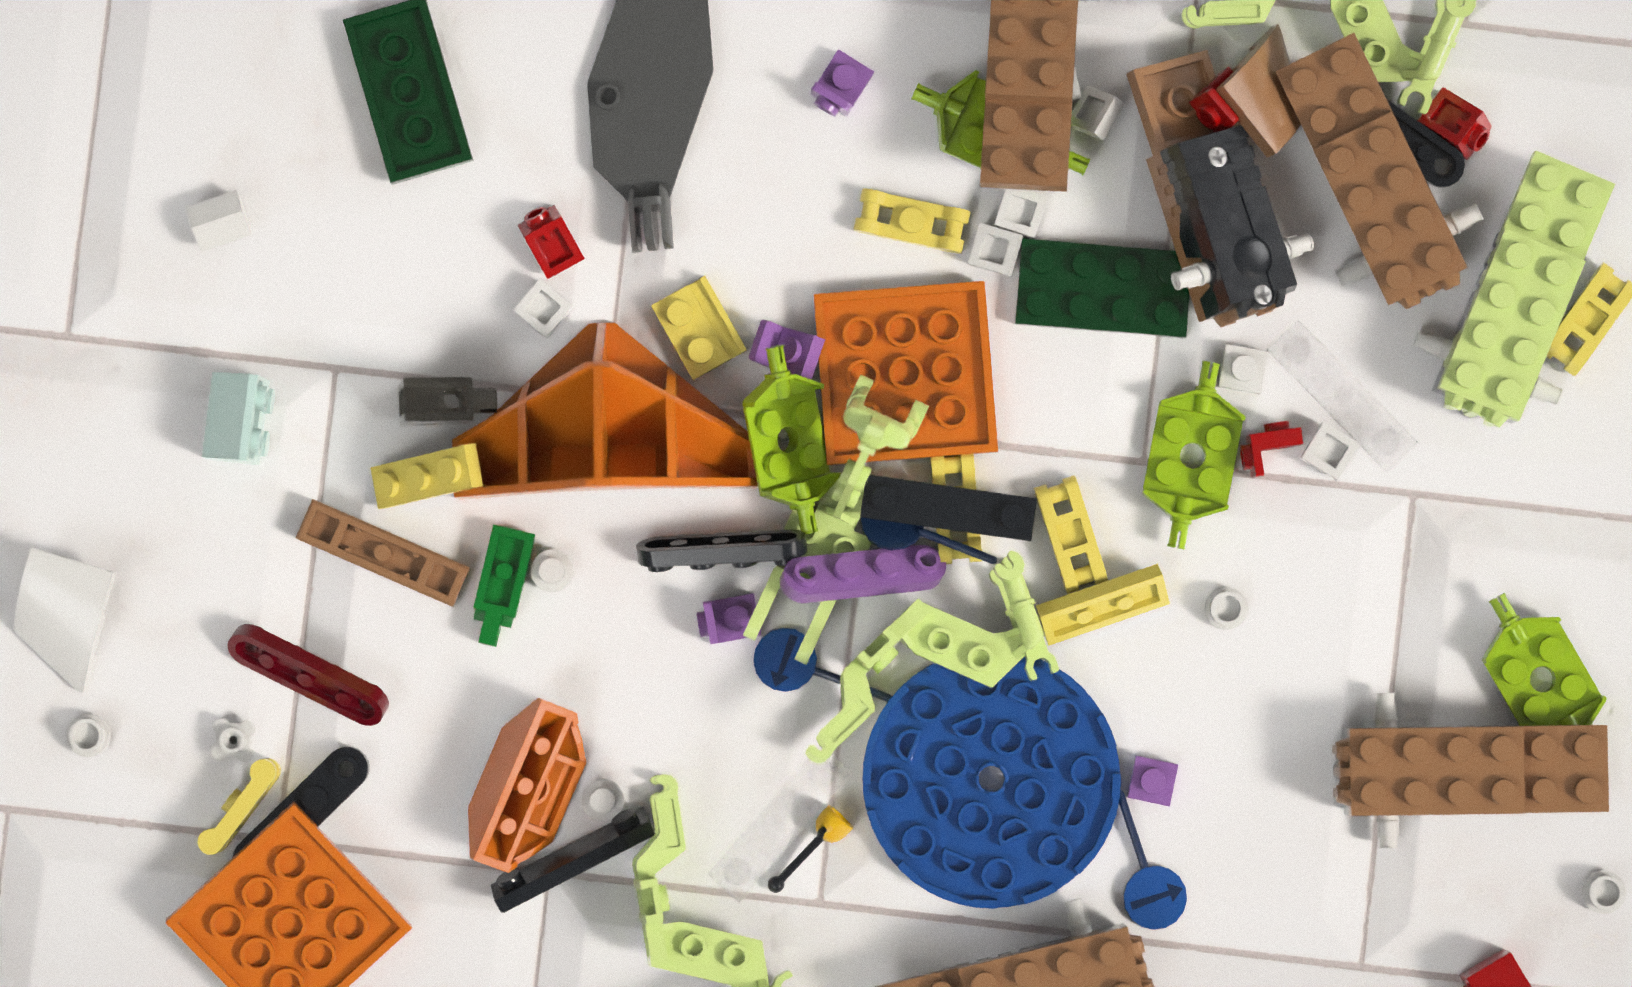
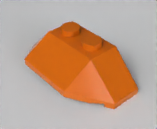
(525, 785)

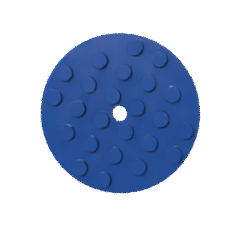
(1003, 842)

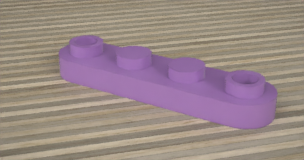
(862, 574)

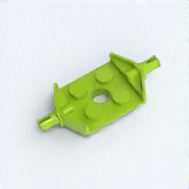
(962, 120)
(1214, 426)
(801, 471)
(1536, 643)

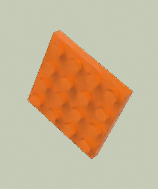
(914, 346)
(289, 912)

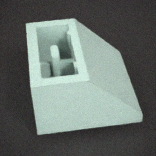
(237, 418)

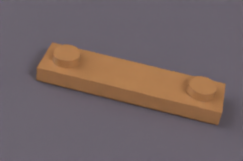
(383, 553)

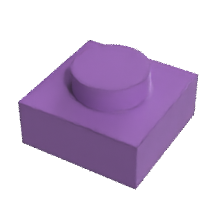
(1152, 780)

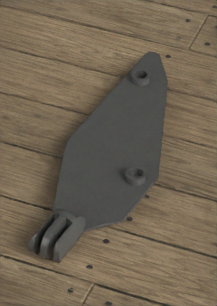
(646, 104)

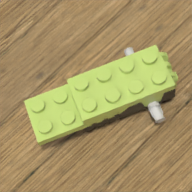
(1520, 295)

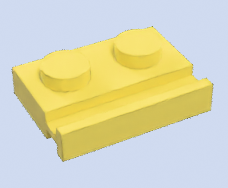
(699, 328)

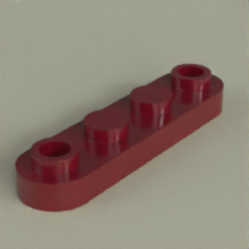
(308, 674)

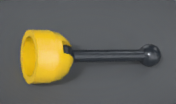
(830, 827)

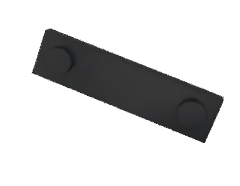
(948, 508)
(622, 833)

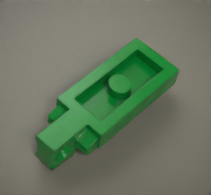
(502, 581)

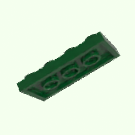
(408, 90)
(1100, 289)

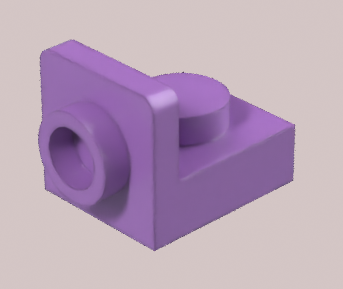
(841, 84)
(800, 348)
(726, 618)

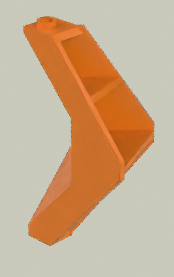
(607, 421)

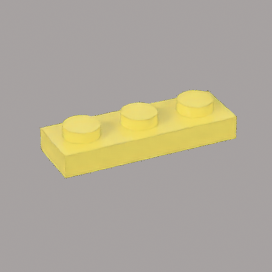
(426, 476)
(1103, 604)

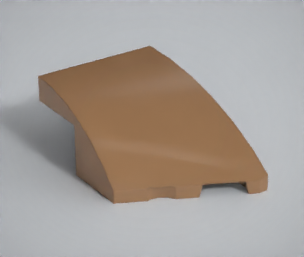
(1258, 95)

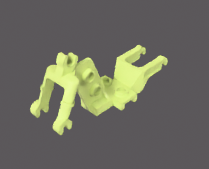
(1374, 30)
(841, 505)
(946, 642)
(683, 945)

